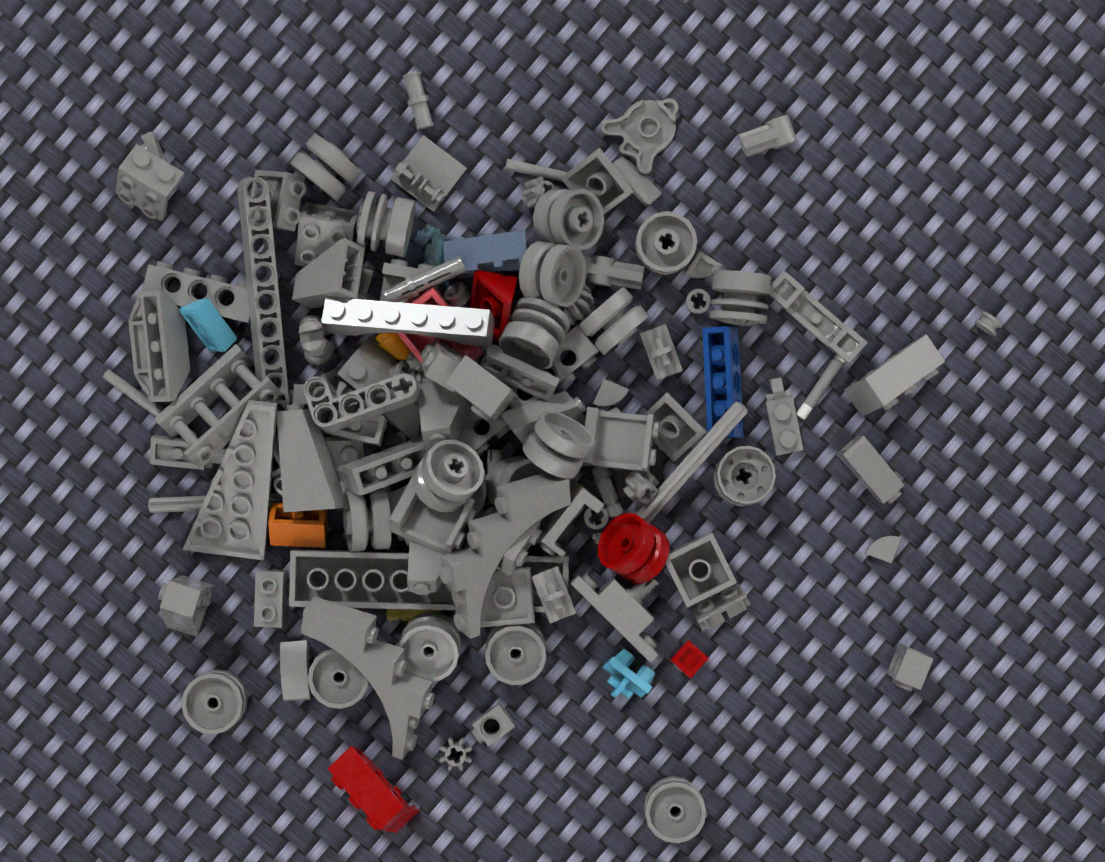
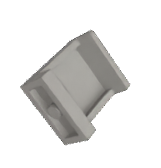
(621, 440)
(557, 521)
(430, 527)

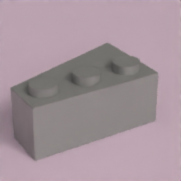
(896, 376)
(481, 388)
(185, 604)

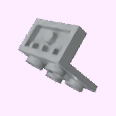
(320, 229)

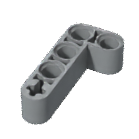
(364, 396)

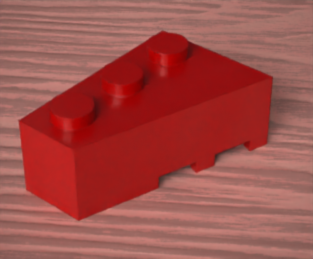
(371, 791)

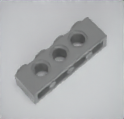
(158, 278)
(384, 467)

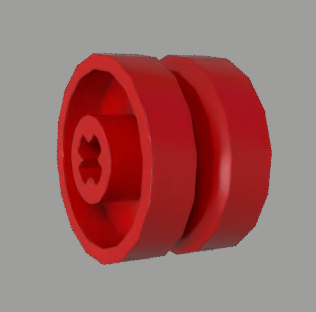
(633, 548)

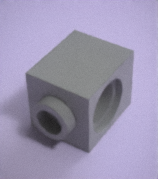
(498, 713)

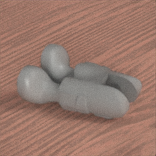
(313, 341)

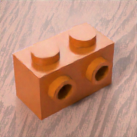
(297, 527)

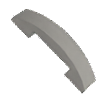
(816, 318)

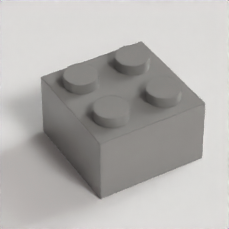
(699, 569)

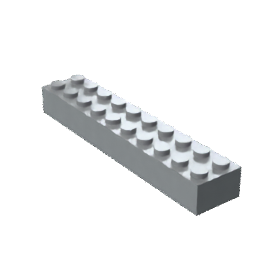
(380, 579)

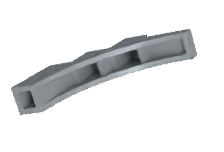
(490, 537)
(382, 664)

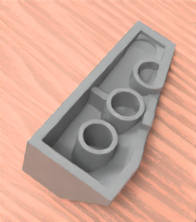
(372, 365)

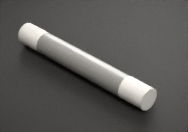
(820, 387)

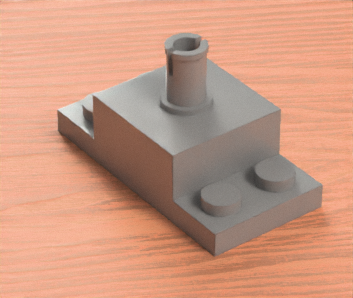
(622, 609)

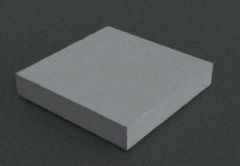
(508, 599)

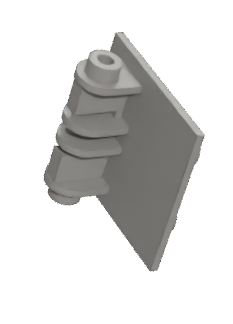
(428, 173)

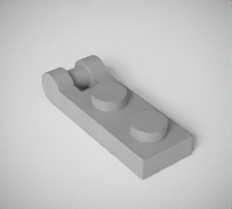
(519, 373)

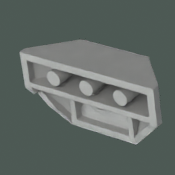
(158, 345)

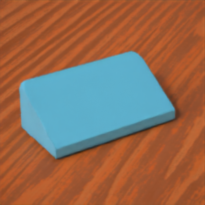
(208, 325)

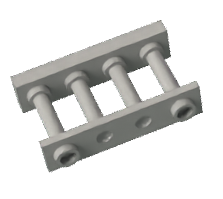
(202, 393)

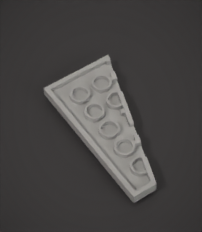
(238, 501)

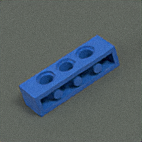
(722, 374)

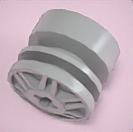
(386, 224)
(740, 297)
(535, 332)
(750, 461)

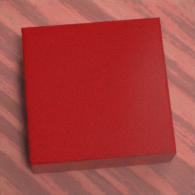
(689, 658)

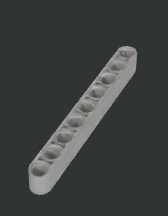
(267, 286)

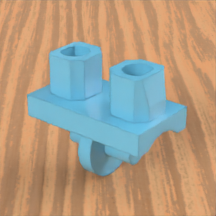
(626, 680)

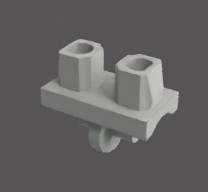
(661, 352)
(553, 594)

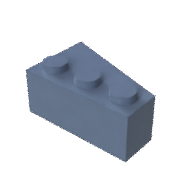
(488, 253)

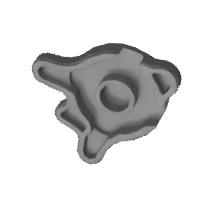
(645, 130)

